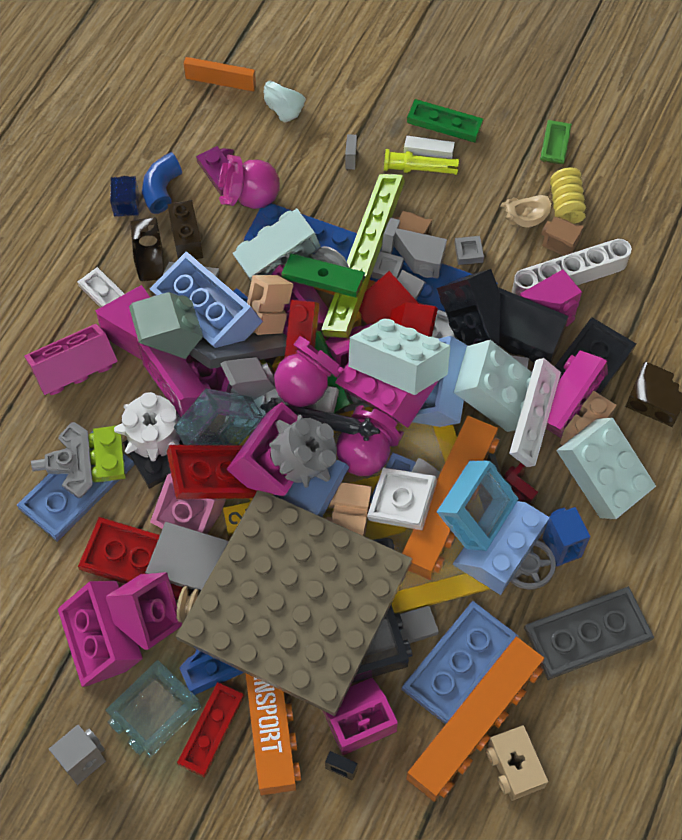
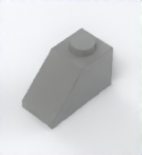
(421, 252)
(249, 376)

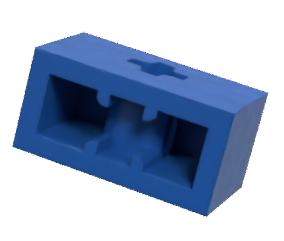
(566, 535)

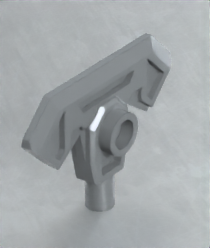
(72, 460)

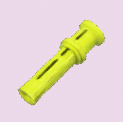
(409, 162)

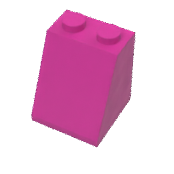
(117, 321)

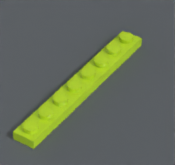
(364, 253)

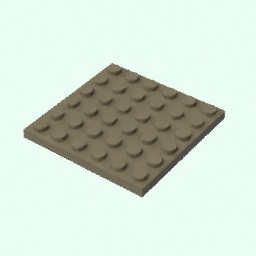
(295, 601)

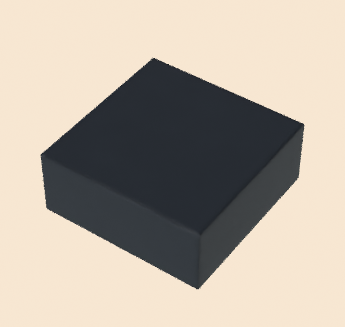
(341, 765)

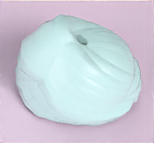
(283, 101)

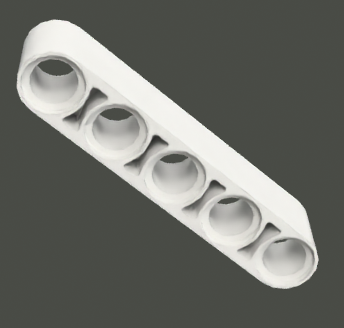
(580, 262)

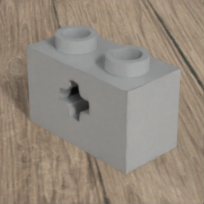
(79, 753)

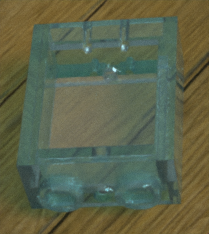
(218, 419)
(152, 709)

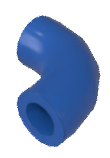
(156, 182)

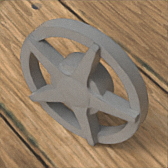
(531, 566)

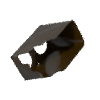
(147, 260)
(656, 395)

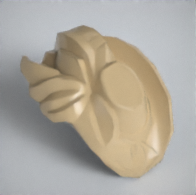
(527, 211)

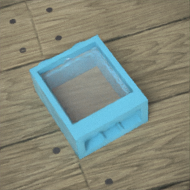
(477, 505)

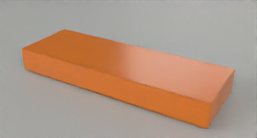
(219, 74)

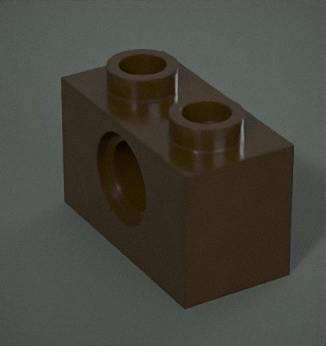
(185, 229)

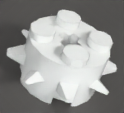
(149, 425)

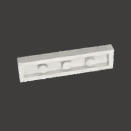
(535, 413)

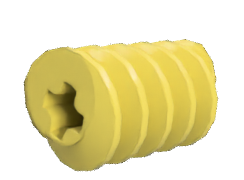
(568, 195)

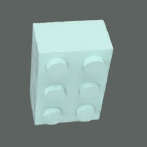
(276, 243)
(399, 356)
(493, 383)
(606, 468)

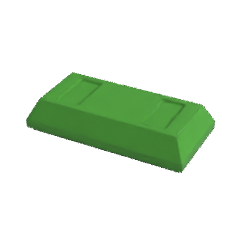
(555, 142)

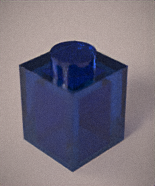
(124, 196)

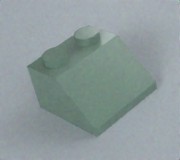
(167, 323)

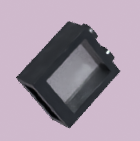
(387, 650)

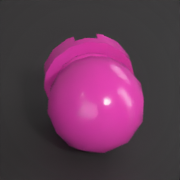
(250, 183)
(304, 376)
(368, 456)

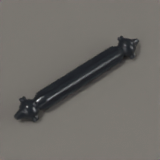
(336, 422)

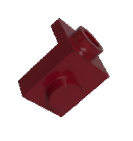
(521, 489)

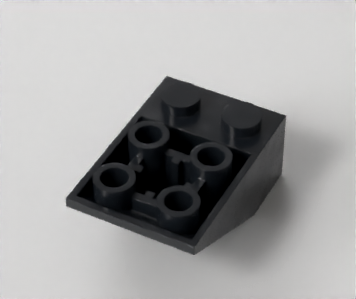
(473, 307)

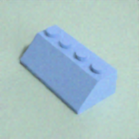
(220, 311)

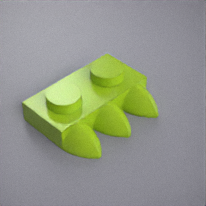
(107, 454)

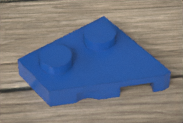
(205, 671)

